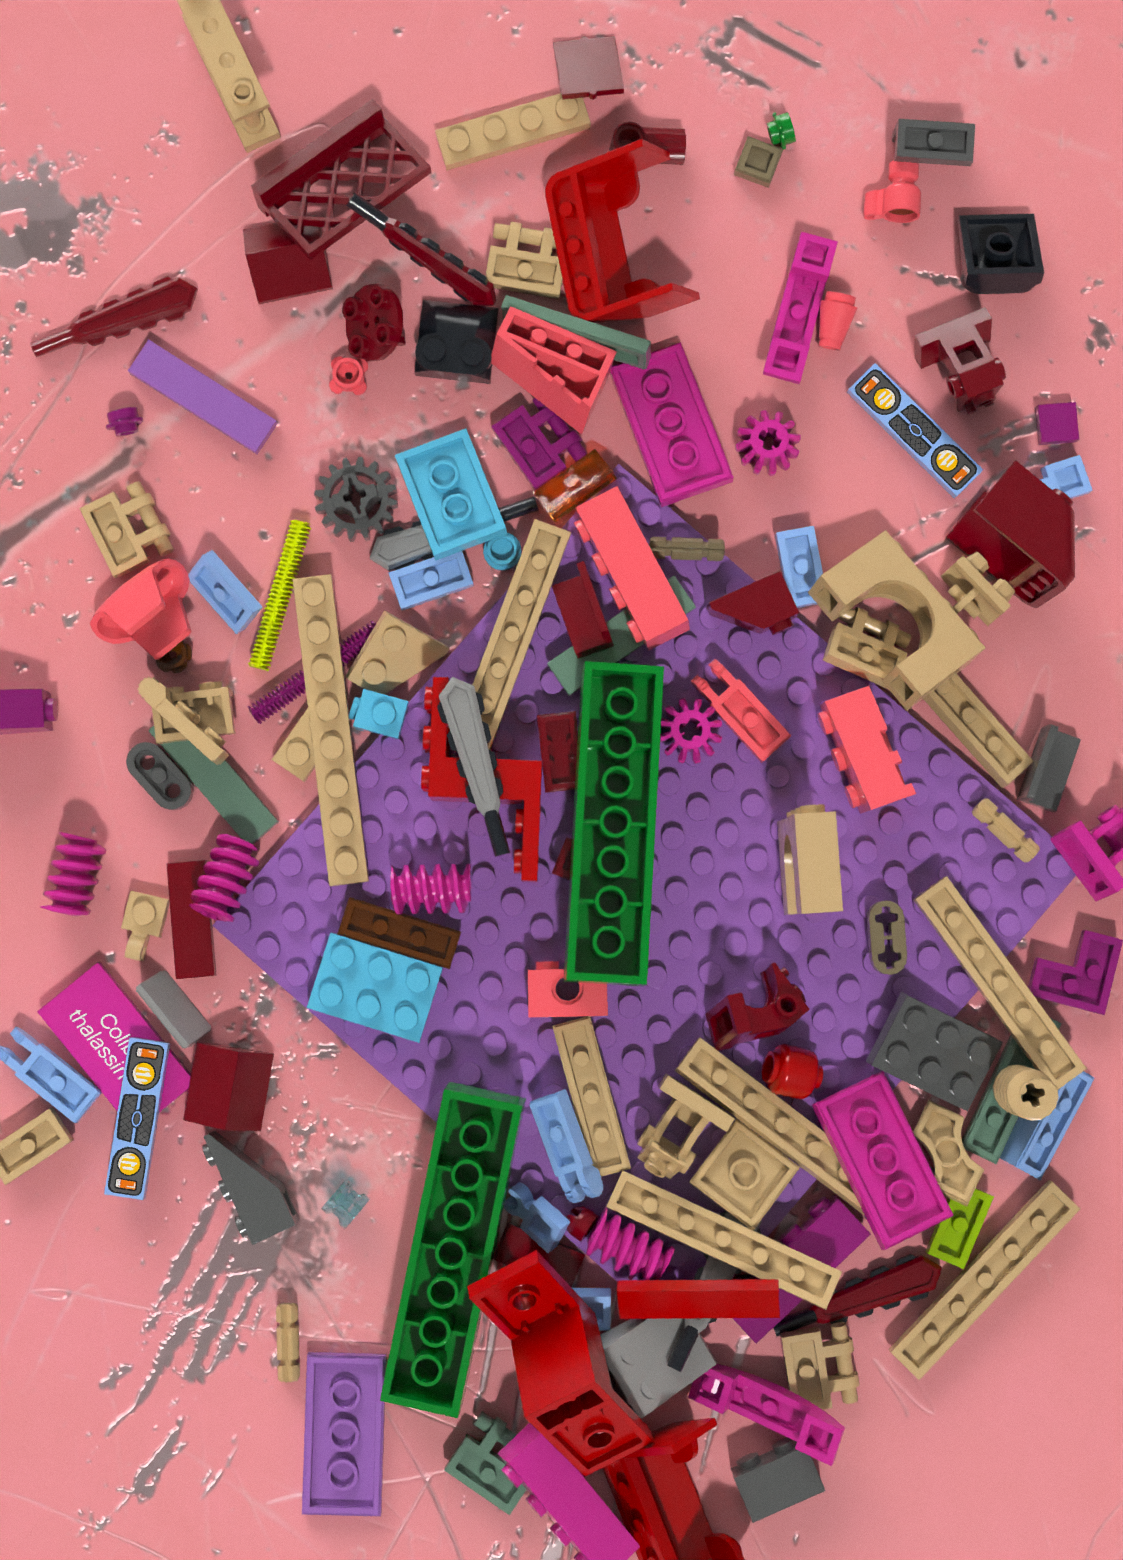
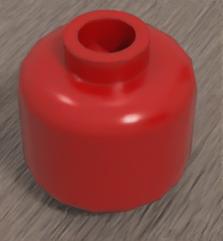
(792, 1071)

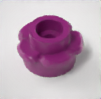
(124, 421)

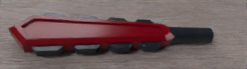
(444, 266)
(884, 1288)

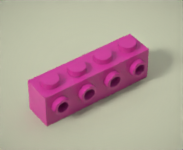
(566, 1498)

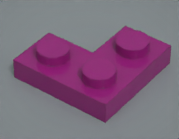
(1087, 982)

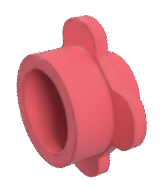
(341, 367)

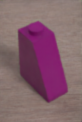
(27, 711)

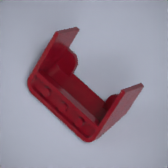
(1022, 534)

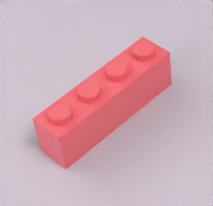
(632, 569)

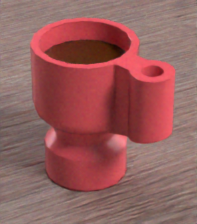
(898, 201)

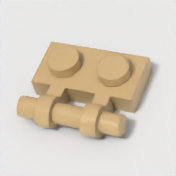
(524, 270)
(115, 534)
(861, 653)
(806, 1365)

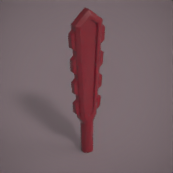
(142, 309)

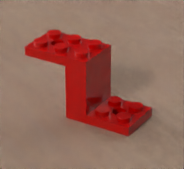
(519, 780)
(560, 1364)

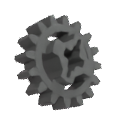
(370, 494)

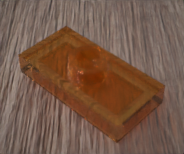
(574, 485)

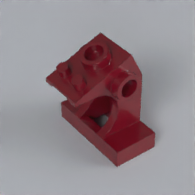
(971, 383)
(736, 1023)

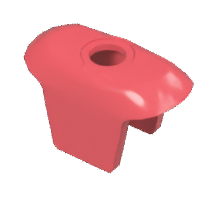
(147, 610)

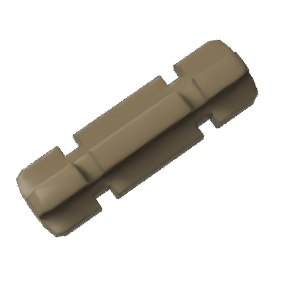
(687, 548)

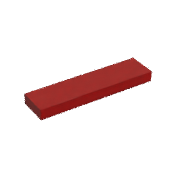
(698, 1299)

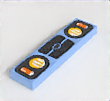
(914, 430)
(137, 1118)

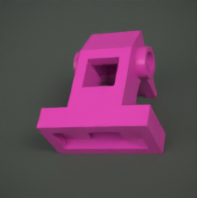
(1087, 858)

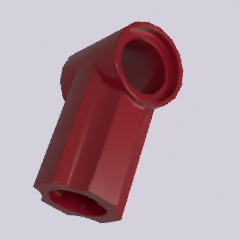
(666, 138)

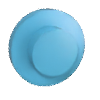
(502, 552)

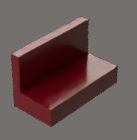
(582, 614)

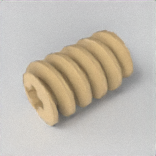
(1038, 1098)

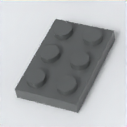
(934, 1051)

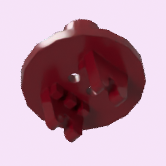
(373, 322)

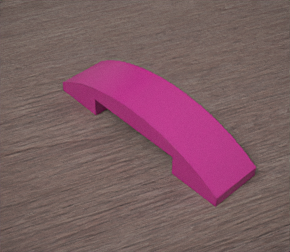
(799, 308)
(772, 1407)

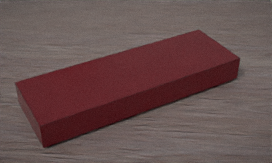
(190, 930)

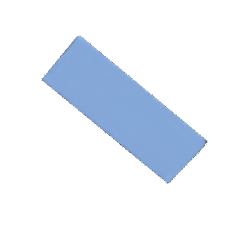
(1036, 1141)

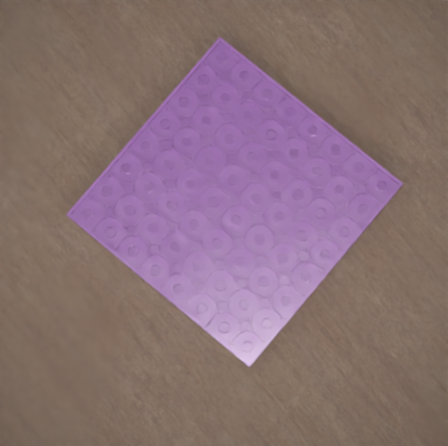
(712, 887)

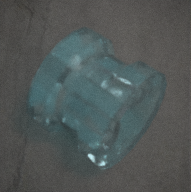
(345, 1203)

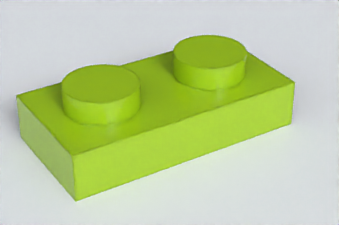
(956, 1236)

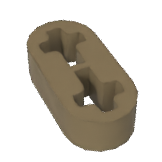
(896, 936)

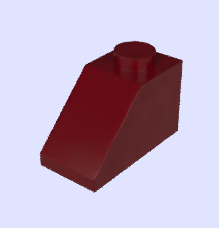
(758, 606)

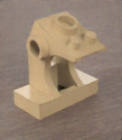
(662, 1155)

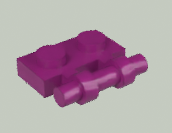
(530, 448)

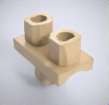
(974, 591)

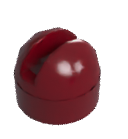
(581, 1222)

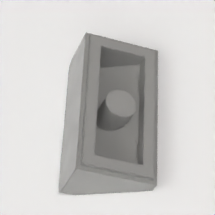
(173, 1009)

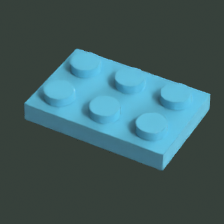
(451, 494)
(375, 987)

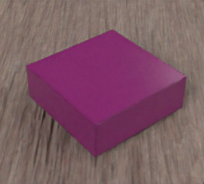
(1057, 423)

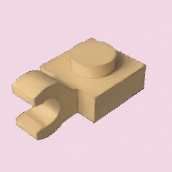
(144, 917)

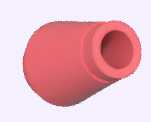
(835, 319)

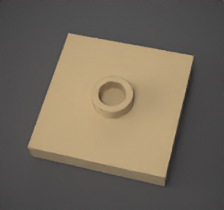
(744, 1174)

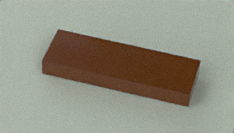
(399, 933)

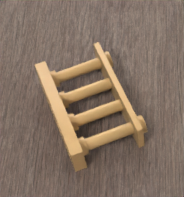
(230, 71)

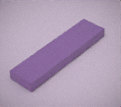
(202, 397)

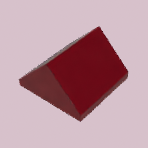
(279, 265)
(228, 1087)

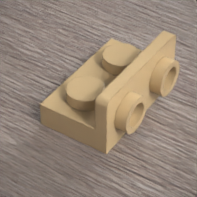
(210, 704)

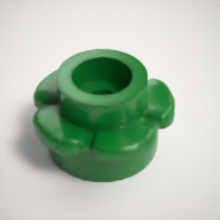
(781, 130)

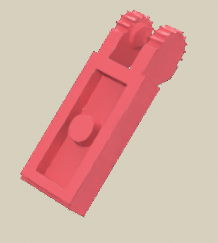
(743, 713)

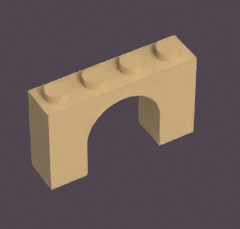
(887, 572)
(810, 861)

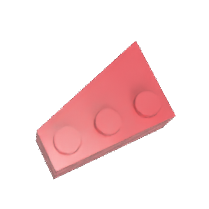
(553, 365)
(863, 750)

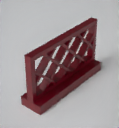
(323, 161)

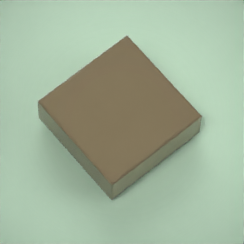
(758, 162)

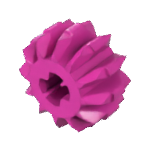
(754, 445)
(697, 742)

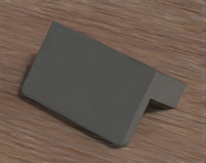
(934, 142)
(1050, 768)

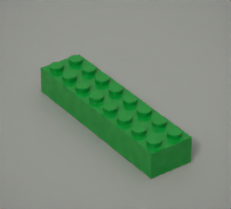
(614, 824)
(452, 1248)

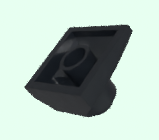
(999, 253)
(456, 341)

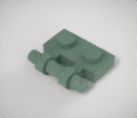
(481, 1467)

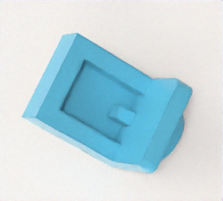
(379, 713)

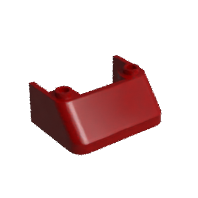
(590, 238)
(661, 1500)

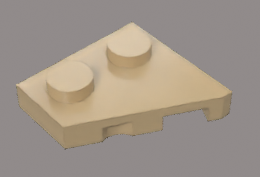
(393, 655)

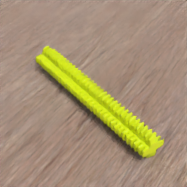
(278, 595)

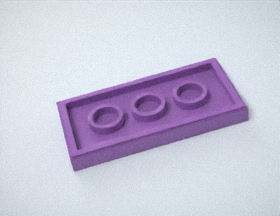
(344, 1434)

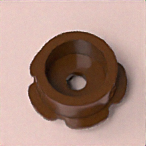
(176, 664)

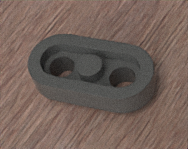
(160, 777)

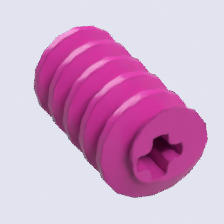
(74, 875)
(224, 877)
(431, 889)
(628, 1249)

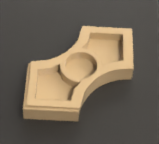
(941, 1135)

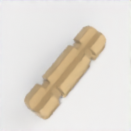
(1005, 830)
(287, 1342)

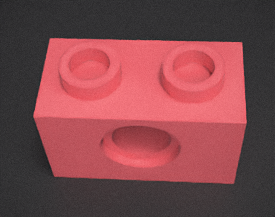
(546, 1003)

